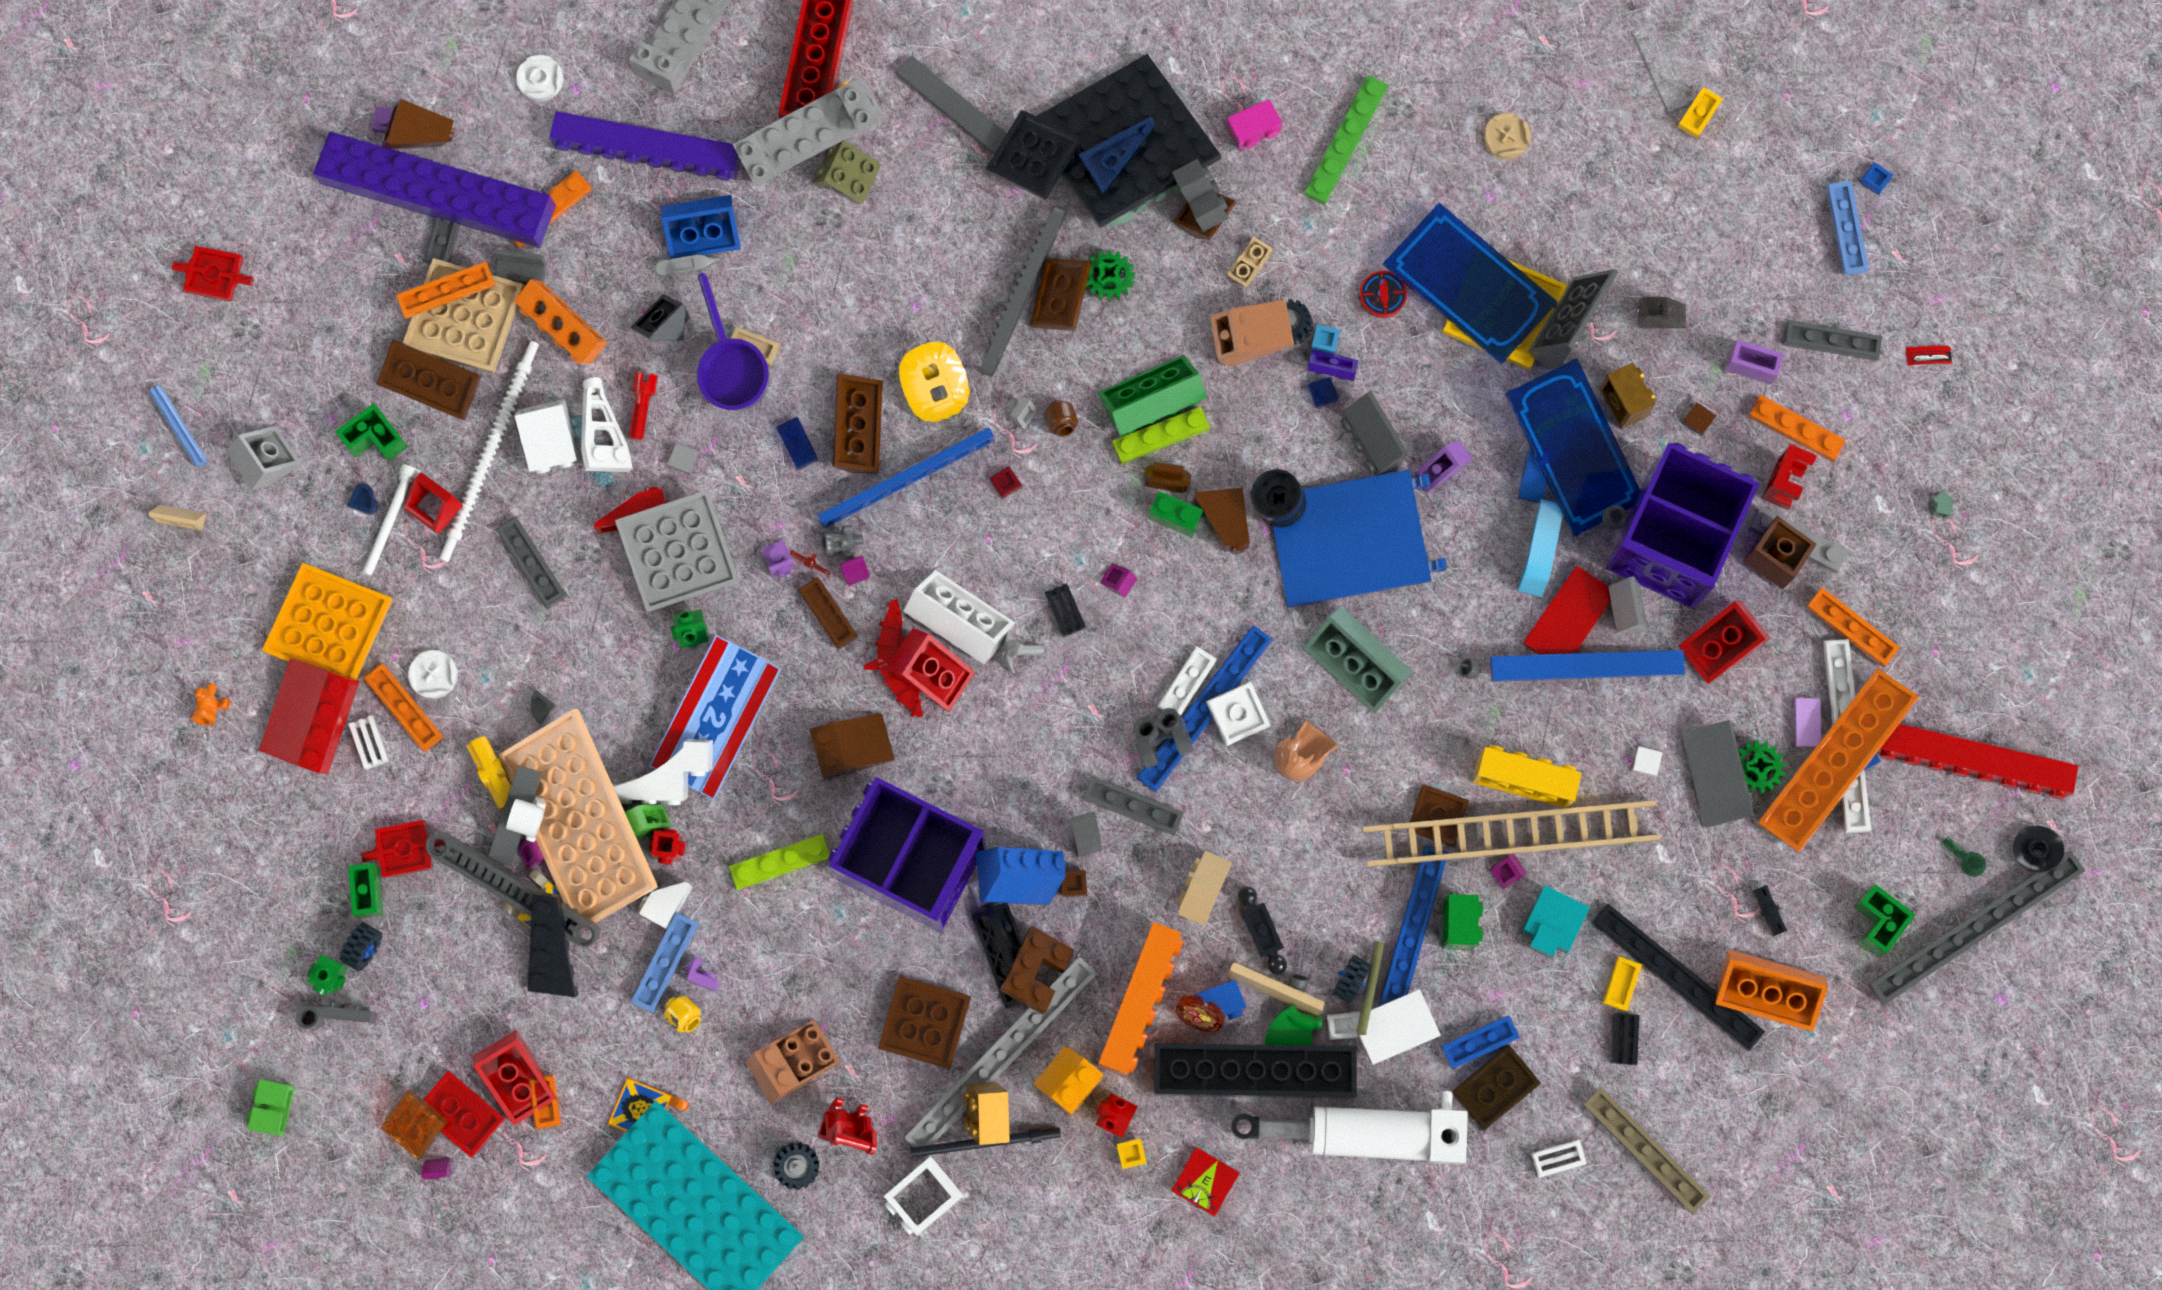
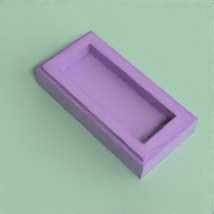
(1807, 722)

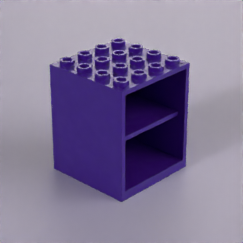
(1682, 525)
(907, 854)

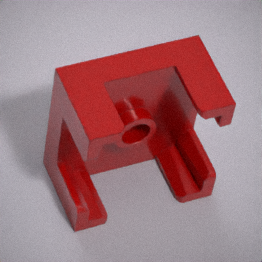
(1779, 489)

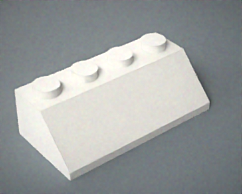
(958, 616)

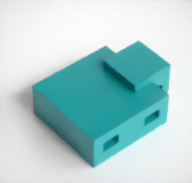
(1554, 922)

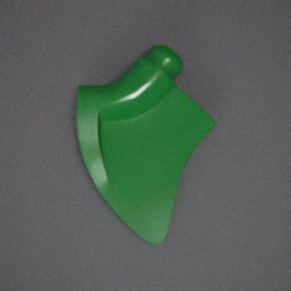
(1292, 1027)

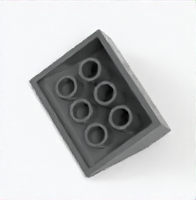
(1571, 318)

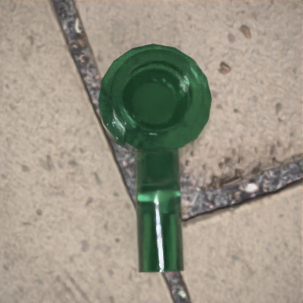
(1971, 863)

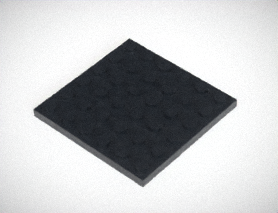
(1114, 106)

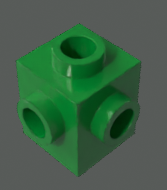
(690, 628)
(327, 967)

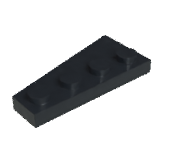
(548, 955)

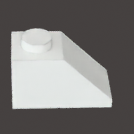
(664, 903)

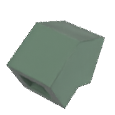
(1942, 505)

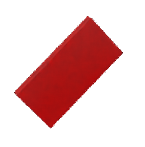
(1569, 615)

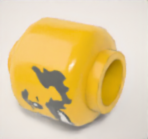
(682, 1014)

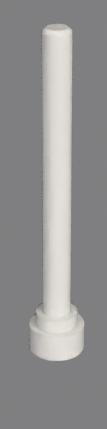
(407, 477)

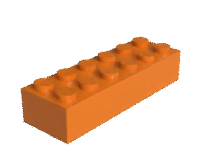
(1138, 1003)

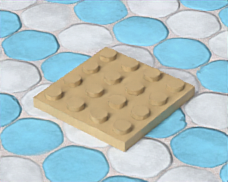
(469, 328)

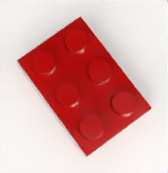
(468, 1115)

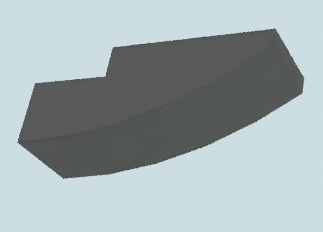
(1086, 834)

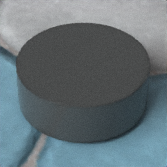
(1614, 517)

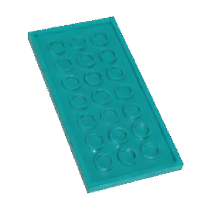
(694, 1204)

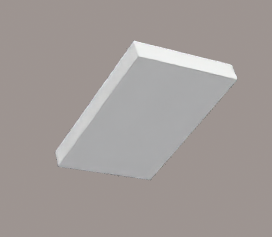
(1397, 1027)

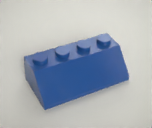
(1019, 875)

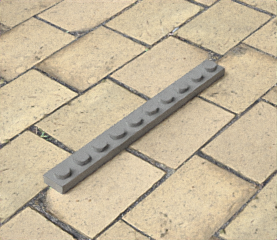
(1000, 1054)

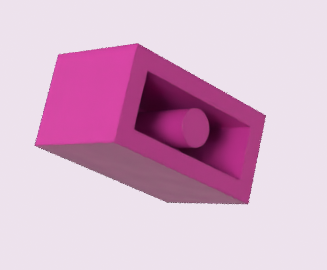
(1254, 125)

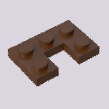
(1020, 980)

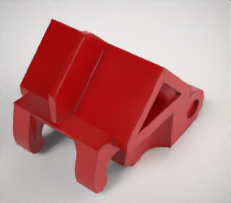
(848, 1128)

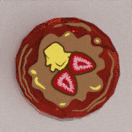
(1200, 1014)

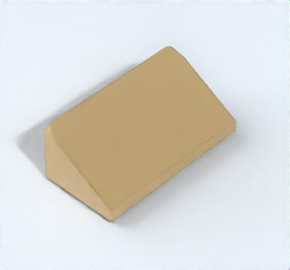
(178, 517)

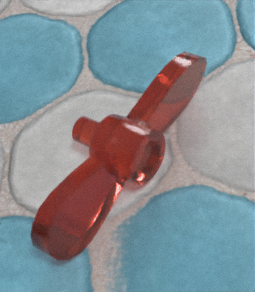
(809, 562)

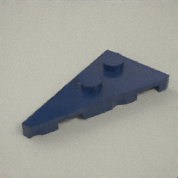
(1109, 157)

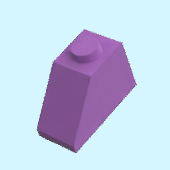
(1445, 464)

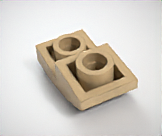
(1250, 262)

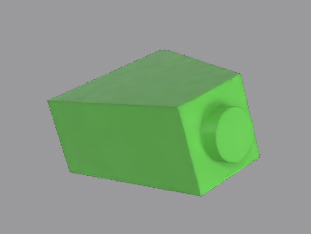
(647, 819)

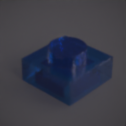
(1323, 392)

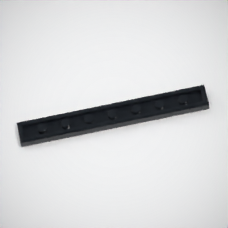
(1677, 976)

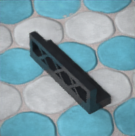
(1005, 932)

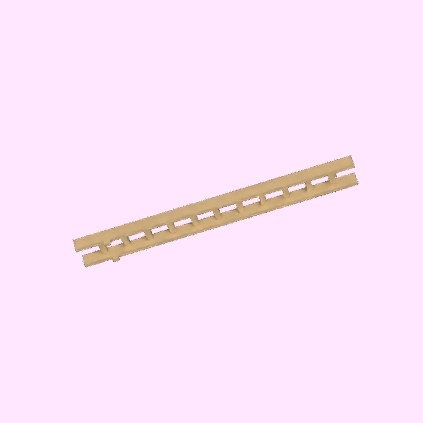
(1484, 820)

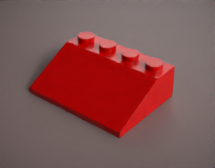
(309, 716)

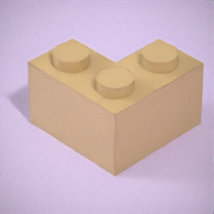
(1203, 887)

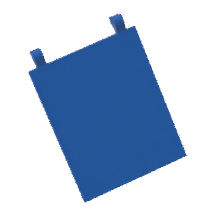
(1355, 540)

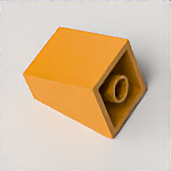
(1068, 1080)

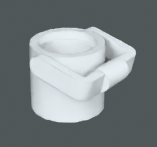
(526, 817)

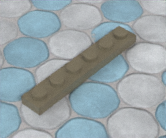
(1646, 1151)

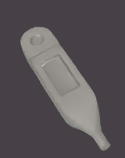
(684, 264)

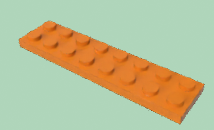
(1838, 760)

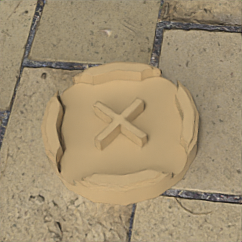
(1506, 136)

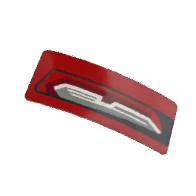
(1928, 355)

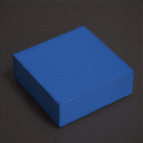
(1876, 178)

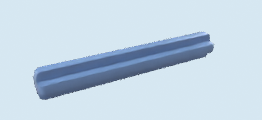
(178, 426)

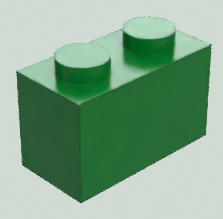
(1175, 514)
(365, 890)

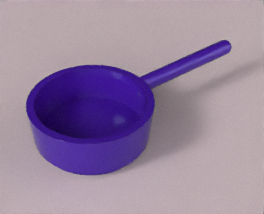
(732, 370)

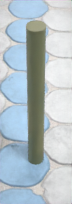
(1370, 988)

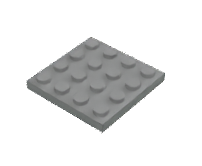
(677, 550)

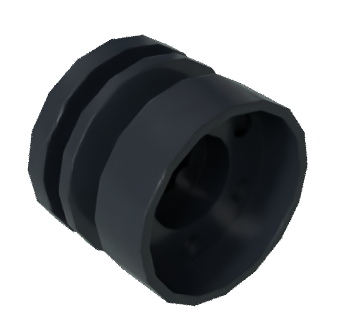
(1275, 485)

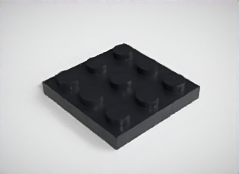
(1033, 154)

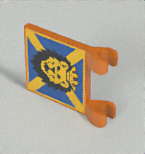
(636, 1099)

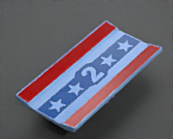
(719, 708)

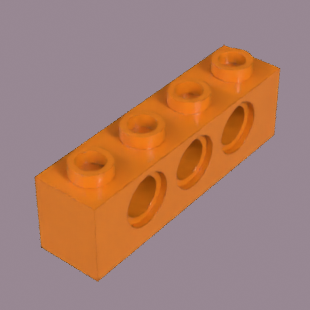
(590, 341)

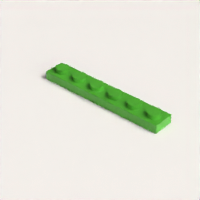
(1346, 140)

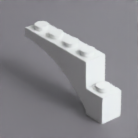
(671, 779)

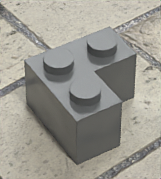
(1201, 194)

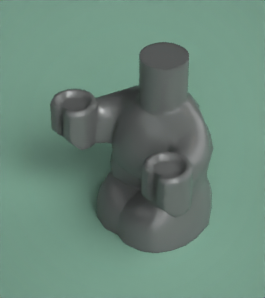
(841, 542)

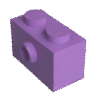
(1754, 362)

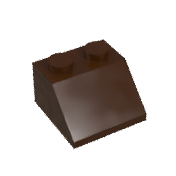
(1780, 552)

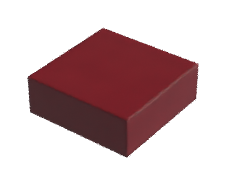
(1005, 482)

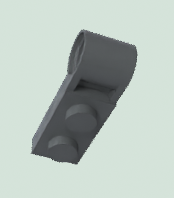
(334, 1011)

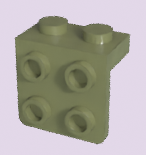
(847, 171)

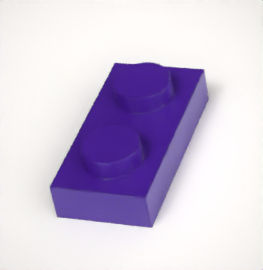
(1333, 365)

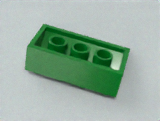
(1152, 395)

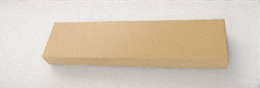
(1275, 989)

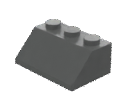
(1373, 435)

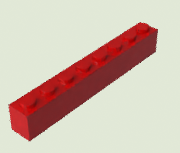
(1980, 760)

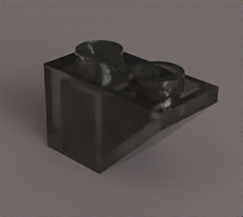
(1661, 313)

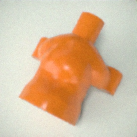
(207, 705)

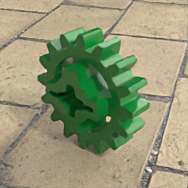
(1109, 265)
(1757, 756)

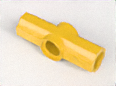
(490, 770)

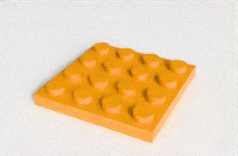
(327, 622)

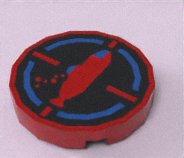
(1383, 294)

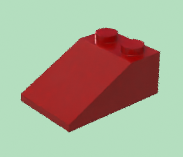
(1724, 641)
(931, 669)
(506, 1072)

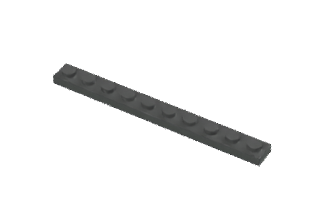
(1974, 929)

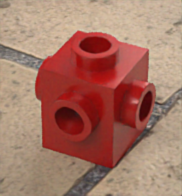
(663, 838)
(1115, 1114)

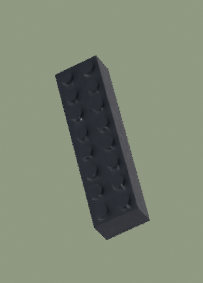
(1255, 1071)

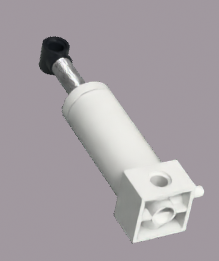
(1373, 1132)

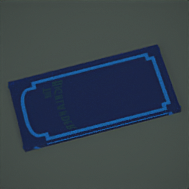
(1470, 283)
(1574, 445)

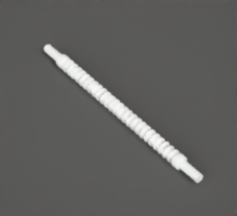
(523, 368)

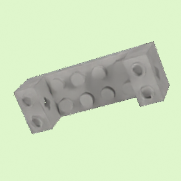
(676, 42)
(809, 131)

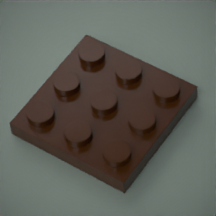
(924, 1022)

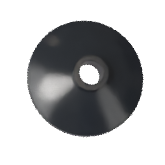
(2042, 839)

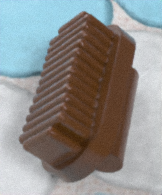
(1167, 476)

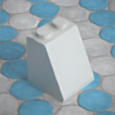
(546, 436)

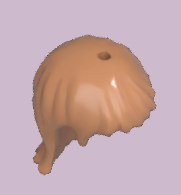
(1304, 753)

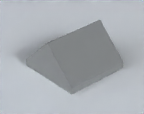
(1628, 606)

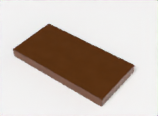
(428, 379)

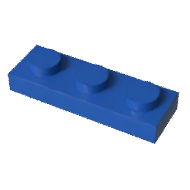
(1480, 1042)

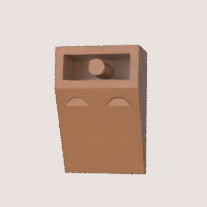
(1251, 332)
(792, 1061)

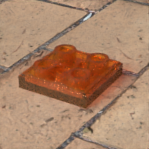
(413, 1124)

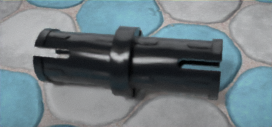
(1770, 910)

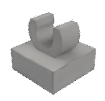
(1021, 411)

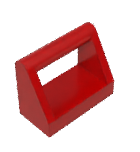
(448, 509)

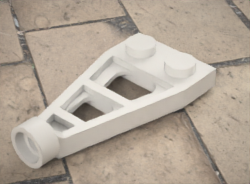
(601, 457)

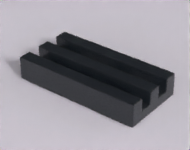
(1057, 591)
(1635, 1039)

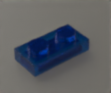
(797, 443)

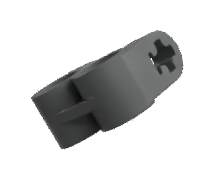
(1160, 731)

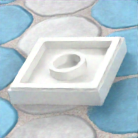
(1238, 713)

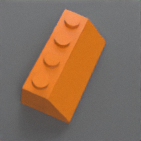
(1771, 990)

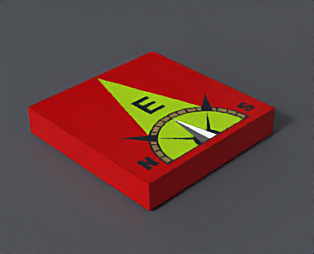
(1205, 1181)

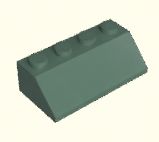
(1358, 659)

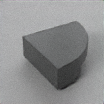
(540, 706)

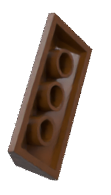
(857, 424)

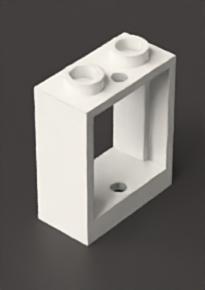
(894, 1207)

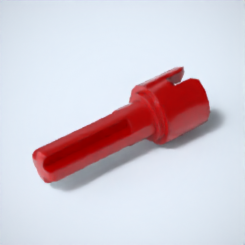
(643, 393)

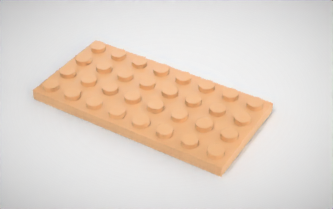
(583, 822)

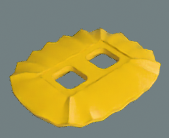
(950, 375)

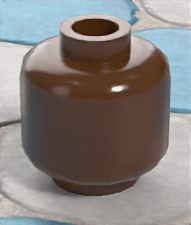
(1061, 418)

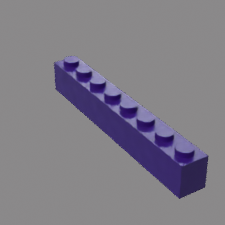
(645, 146)

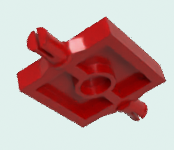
(213, 273)
(401, 849)

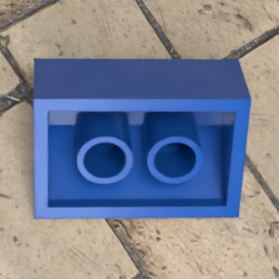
(700, 227)

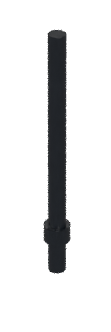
(1034, 1136)

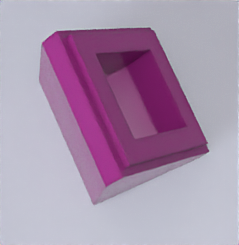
(531, 853)

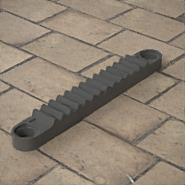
(1022, 290)
(504, 883)

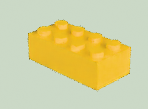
(1527, 777)

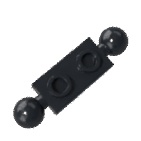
(1262, 930)

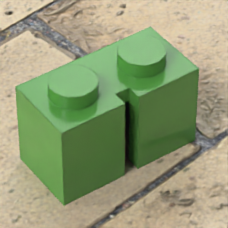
(270, 1108)

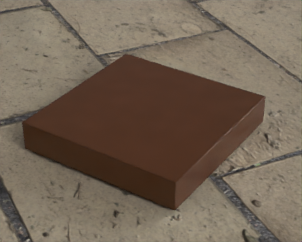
(1438, 805)

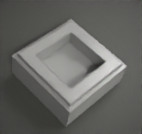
(683, 459)

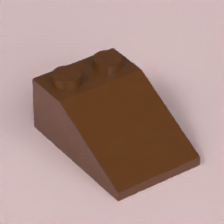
(851, 745)

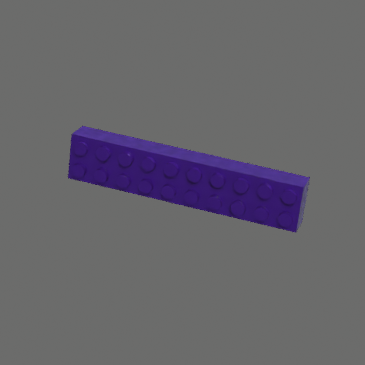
(434, 189)

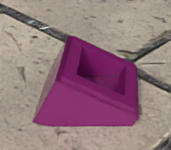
(855, 570)
(1119, 580)
(1508, 871)
(436, 1169)

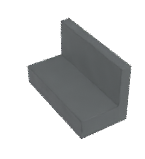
(520, 266)

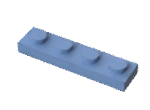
(1847, 228)
(665, 962)

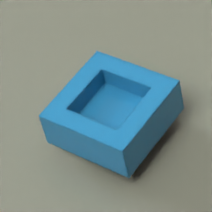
(1325, 339)

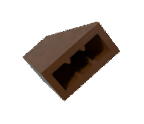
(416, 127)
(1226, 517)

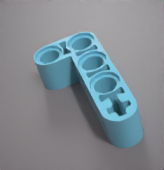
(1541, 549)

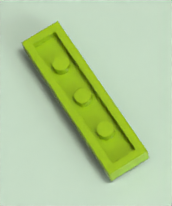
(1161, 435)
(779, 862)

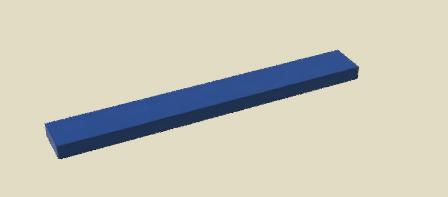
(906, 478)
(1587, 665)
(1199, 715)
(1413, 928)

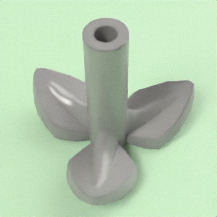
(1014, 648)

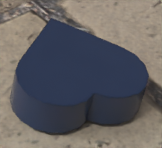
(363, 500)

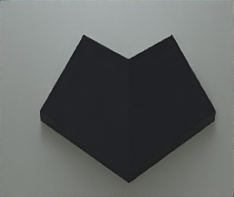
(663, 320)

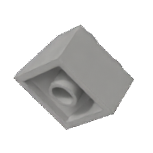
(262, 457)

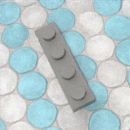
(1825, 552)

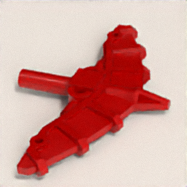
(889, 643)

